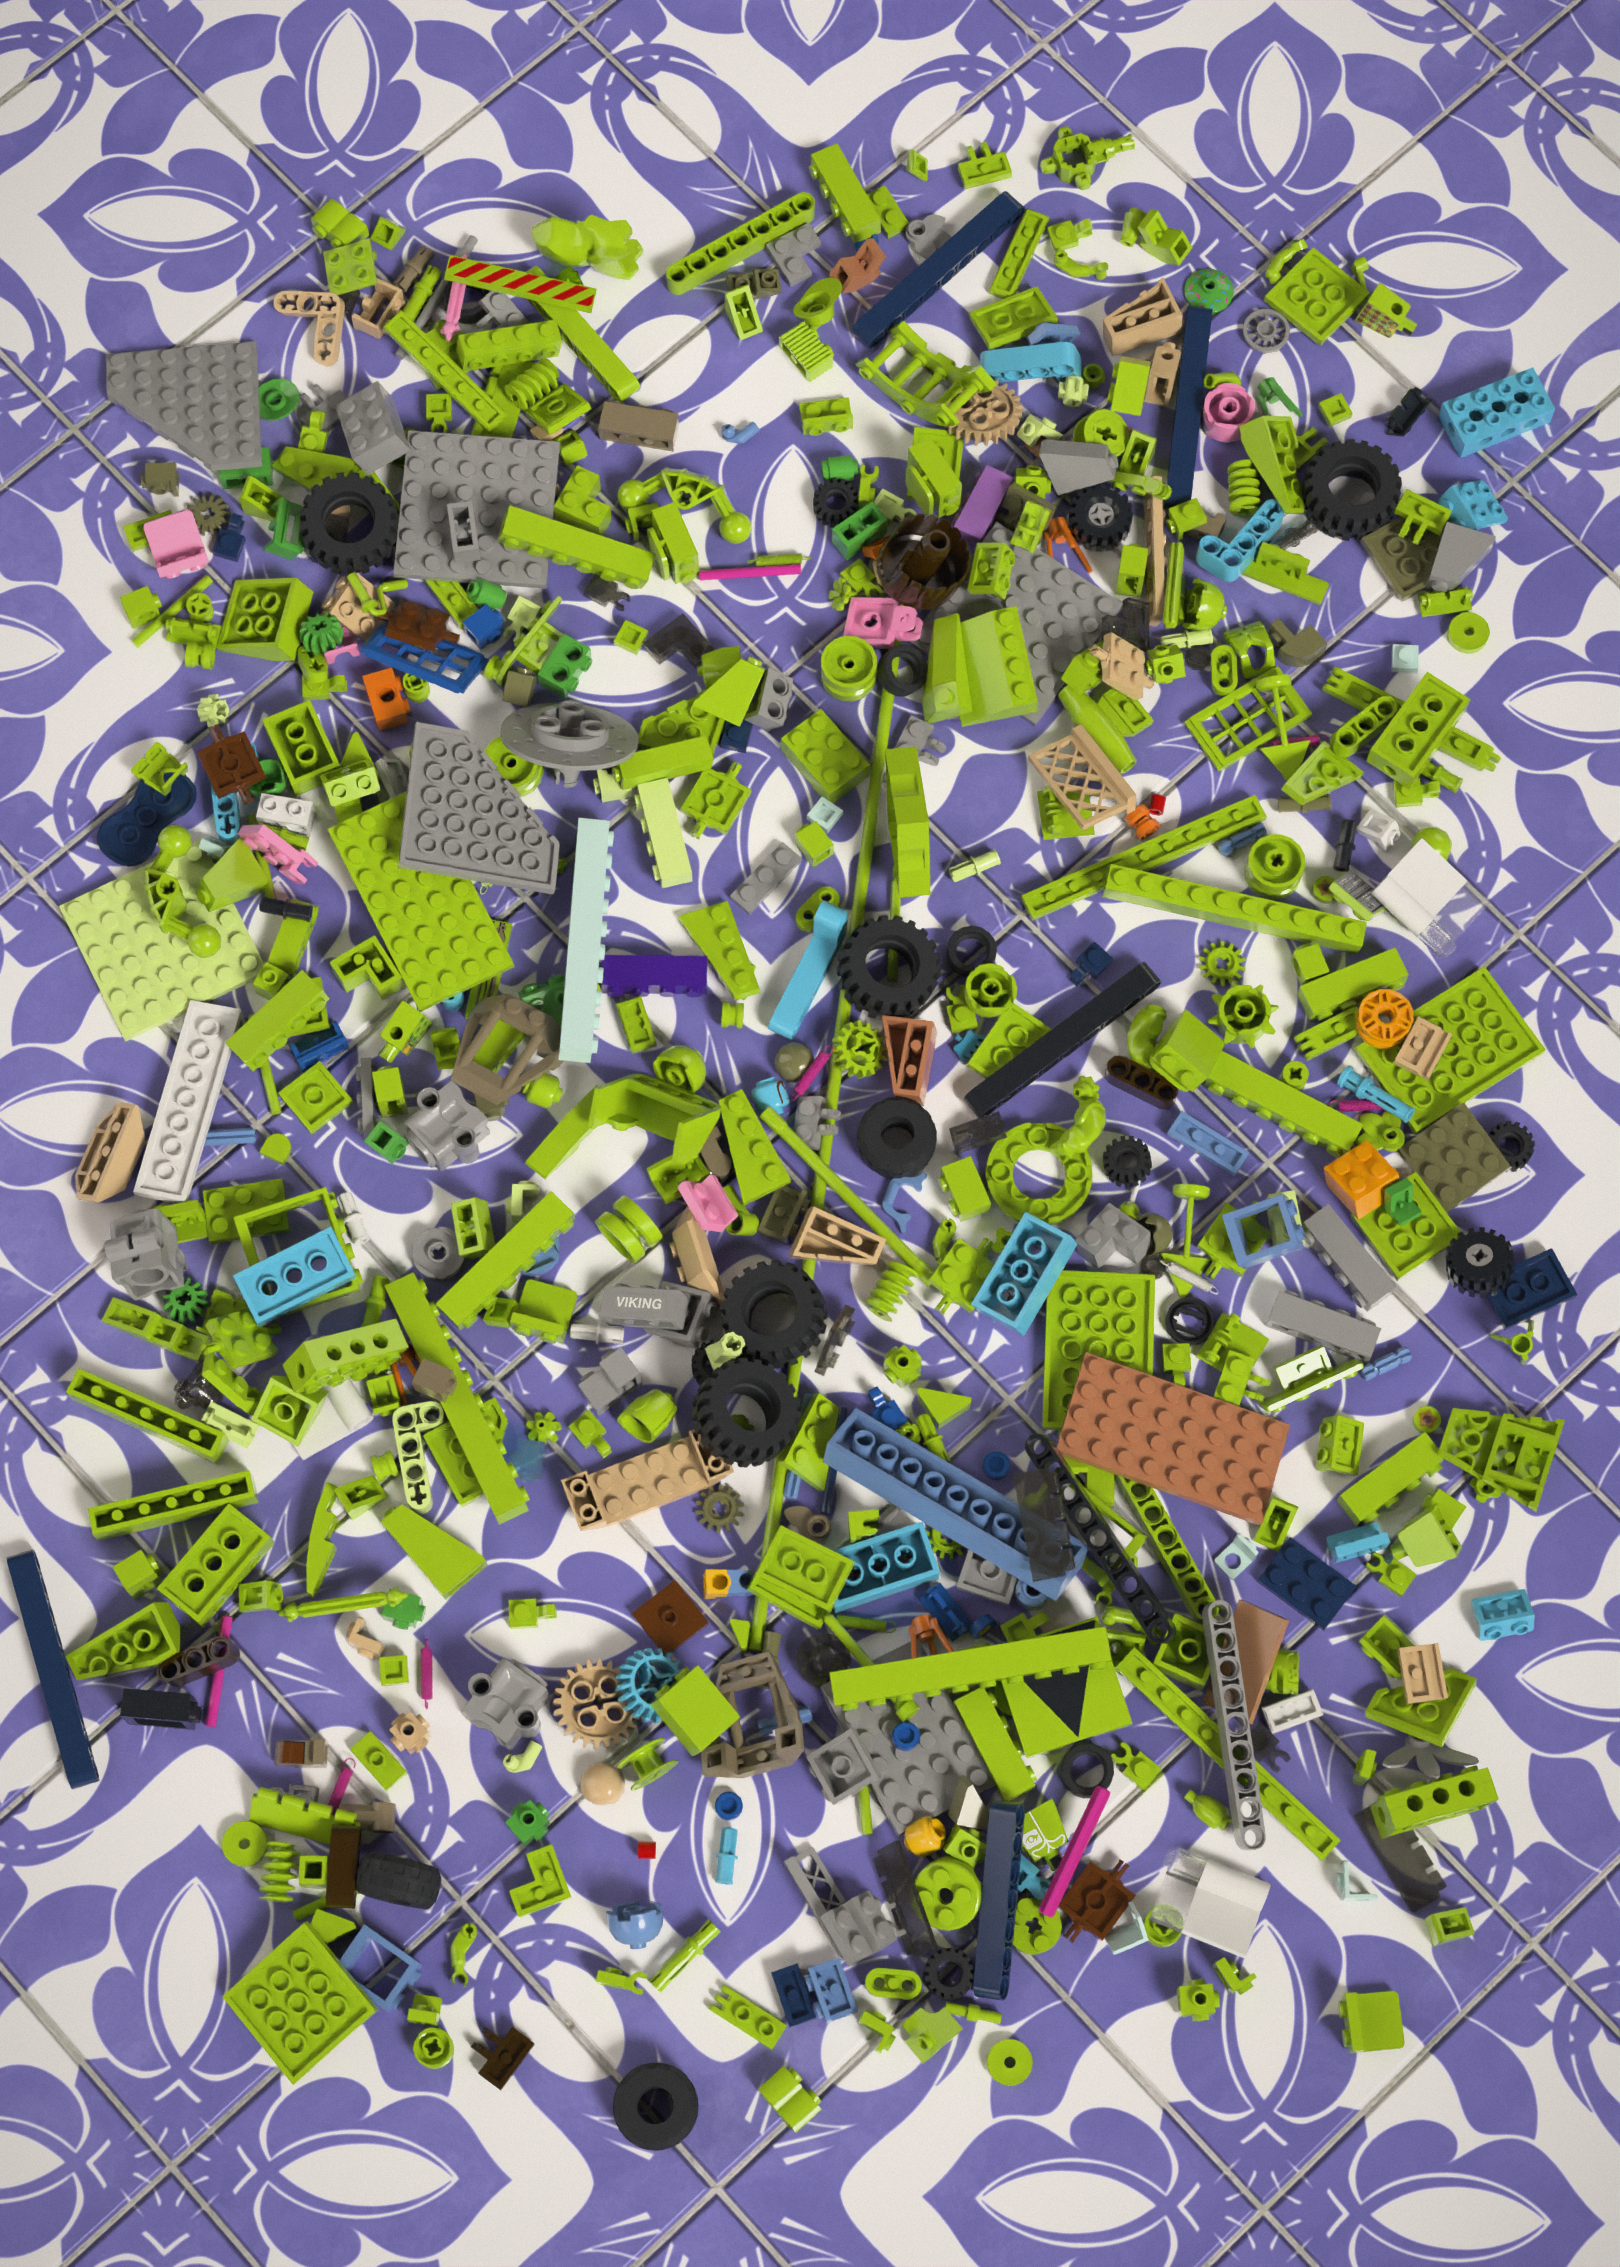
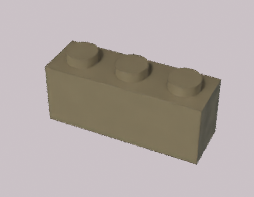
(638, 426)

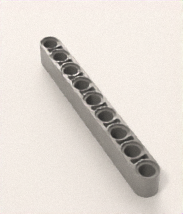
(1229, 1739)

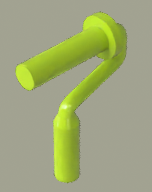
(370, 605)

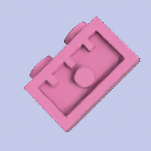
(708, 1203)

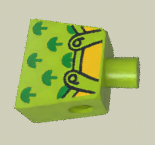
(405, 1022)

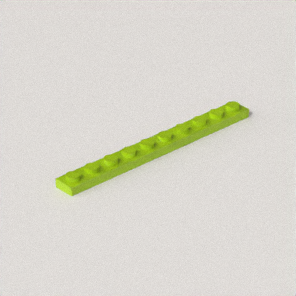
(1145, 856)
(1205, 1735)

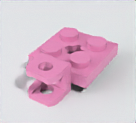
(890, 621)
(277, 851)

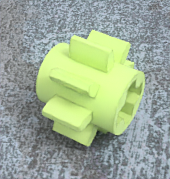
(1073, 391)
(213, 710)

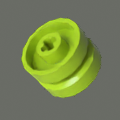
(848, 668)
(523, 776)
(1274, 867)
(628, 1229)

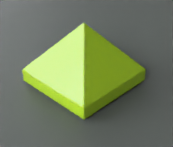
(917, 165)

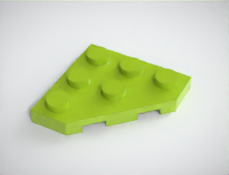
(679, 724)
(452, 1459)
(1425, 1720)

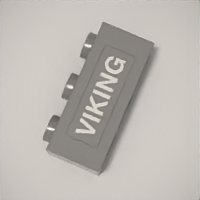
(644, 1307)

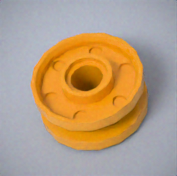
(1386, 1003)

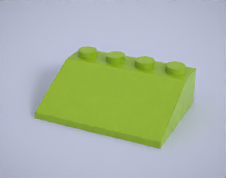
(997, 667)

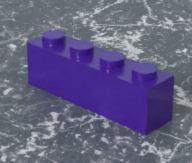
(654, 975)

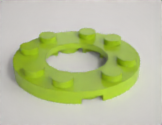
(1007, 1196)

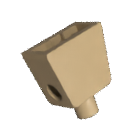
(1164, 366)

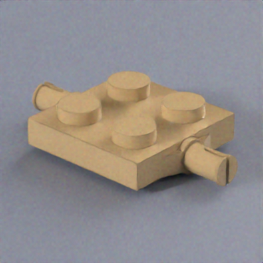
(1122, 666)

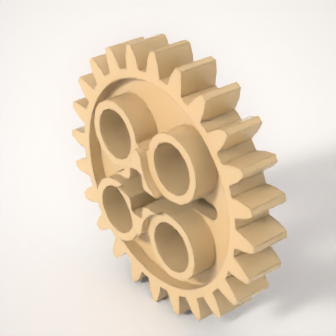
(988, 416)
(604, 1728)

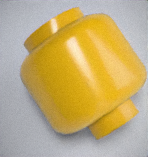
(925, 1836)

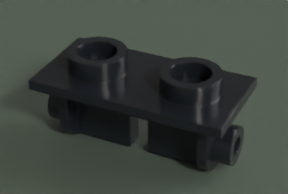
(1401, 420)

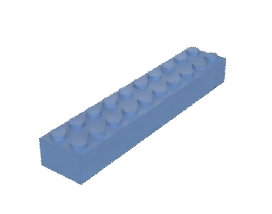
(940, 1496)

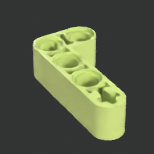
(417, 1458)

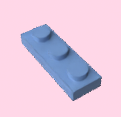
(1208, 1143)

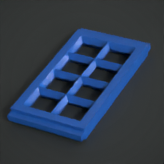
(467, 675)

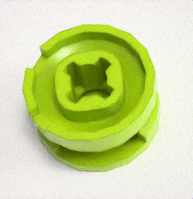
(1158, 1934)
(433, 2048)

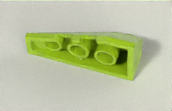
(947, 683)

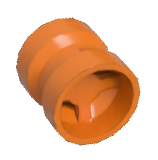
(1142, 822)

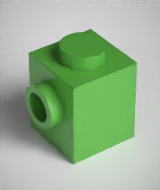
(386, 1142)
(405, 1613)

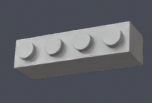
(1347, 1258)
(1323, 1326)

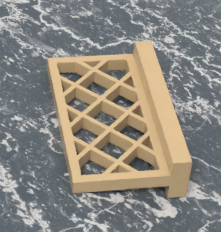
(1098, 764)

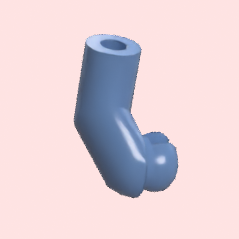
(739, 436)

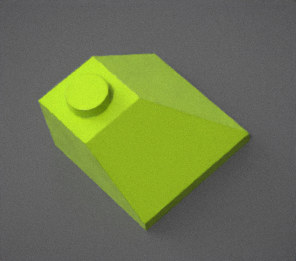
(286, 1412)

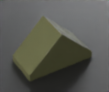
(967, 1806)

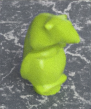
(1143, 1032)
(1088, 1126)

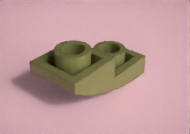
(762, 282)

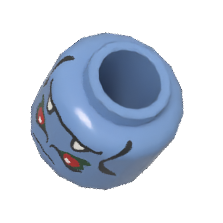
(1029, 1601)

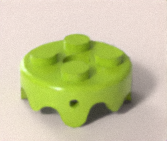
(963, 1883)

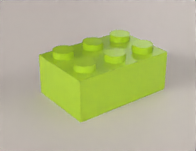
(301, 746)
(825, 756)

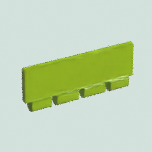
(496, 391)
(294, 1818)

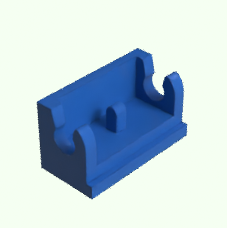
(319, 1046)

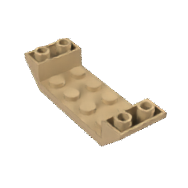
(643, 1483)

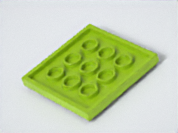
(300, 2003)

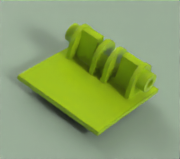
(350, 267)
(1056, 820)
(1234, 1336)

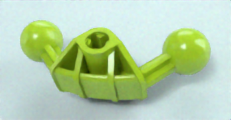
(734, 525)
(168, 899)

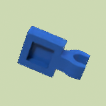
(886, 1413)

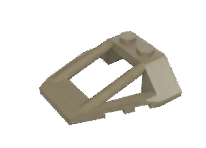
(523, 1017)
(762, 1757)

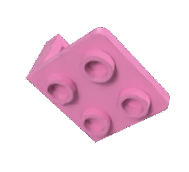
(176, 544)

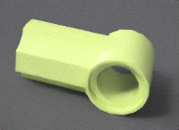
(726, 1349)

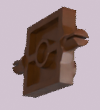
(418, 625)
(231, 764)
(1096, 1901)

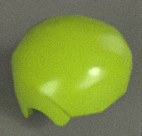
(1436, 838)

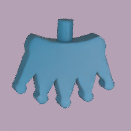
(967, 1045)

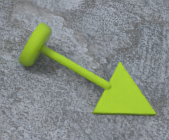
(1285, 757)
(1197, 1265)

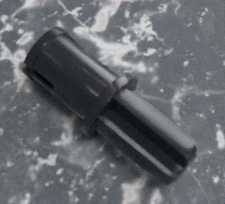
(1345, 845)
(286, 909)

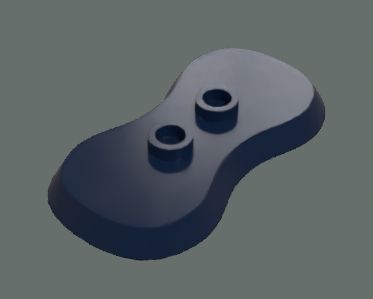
(134, 831)

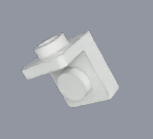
(1380, 829)

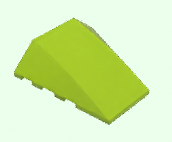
(1503, 1451)

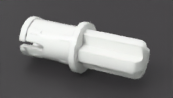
(353, 1218)
(597, 1333)

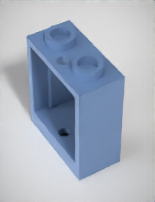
(1238, 1240)
(409, 1977)

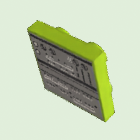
(1356, 893)

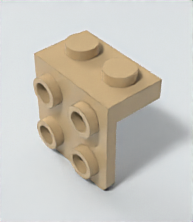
(347, 608)

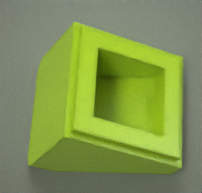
(387, 232)
(571, 447)
(741, 1631)

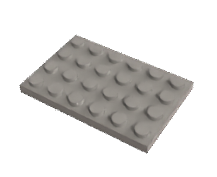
(926, 1777)

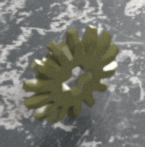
(213, 521)
(709, 1504)

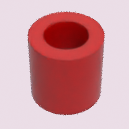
(1157, 804)
(646, 1849)

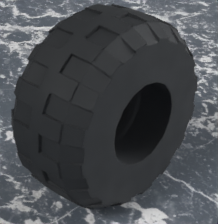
(903, 1114)
(398, 1880)
(635, 2085)

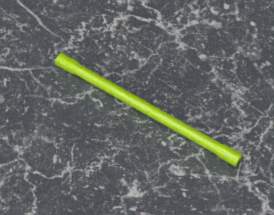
(780, 1127)

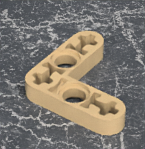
(324, 317)

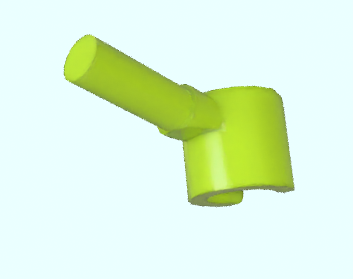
(1358, 267)

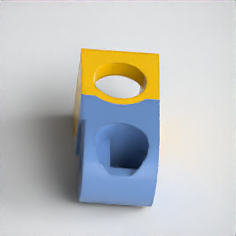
(726, 1583)

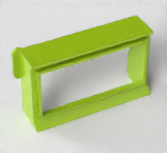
(1131, 1549)

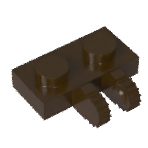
(506, 2057)

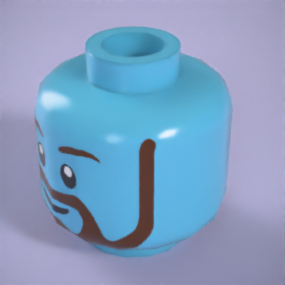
(770, 1093)

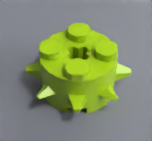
(1249, 1002)

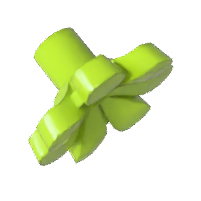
(841, 594)
(545, 1432)

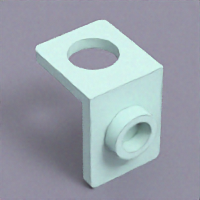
(1244, 1549)
(1342, 1883)
(1129, 1935)

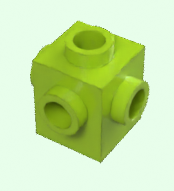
(1034, 480)
(1165, 663)
(899, 1374)
(966, 1845)
(1190, 2008)

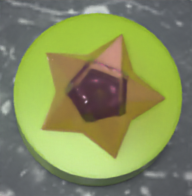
(1320, 889)
(1426, 1420)

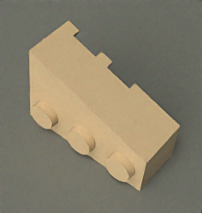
(1143, 321)
(834, 1240)

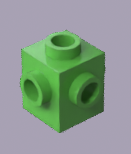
(524, 1831)

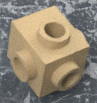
(417, 1740)

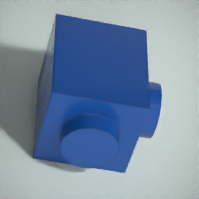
(484, 627)

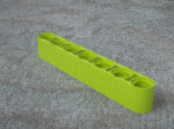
(736, 253)
(589, 347)
(1167, 1552)

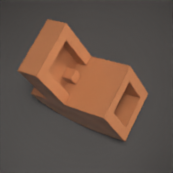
(860, 269)

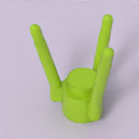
(1519, 1342)

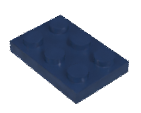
(1534, 1288)
(1306, 1583)

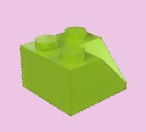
(1186, 1655)

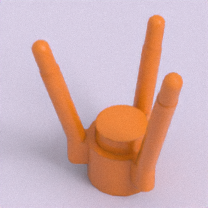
(1060, 533)
(407, 1358)
(924, 1629)

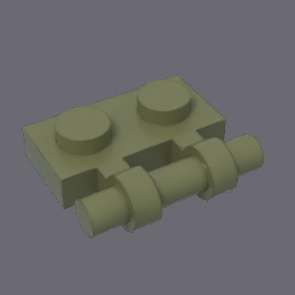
(1015, 502)

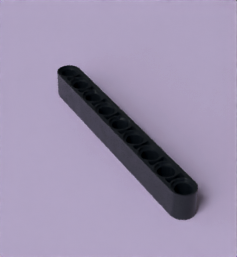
(1062, 1040)
(1109, 1548)

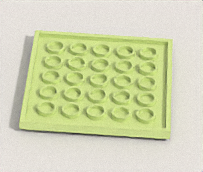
(150, 973)

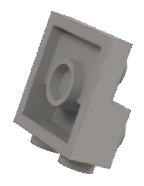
(699, 1310)
(986, 1579)
(843, 1767)
(859, 1928)

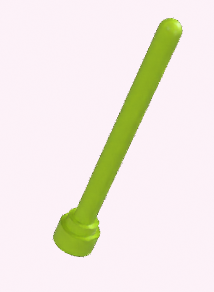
(905, 1709)

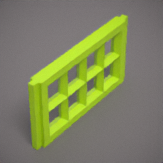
(1208, 743)

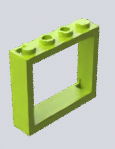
(337, 1225)

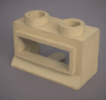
(371, 305)

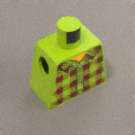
(1386, 313)

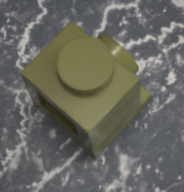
(161, 478)

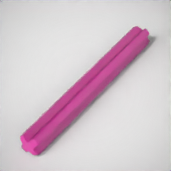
(1074, 1851)

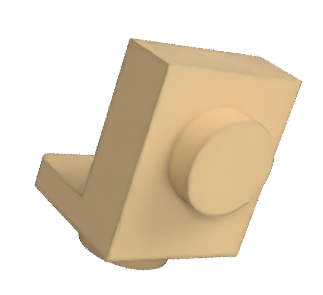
(365, 1646)

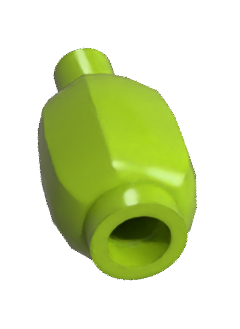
(1209, 1810)

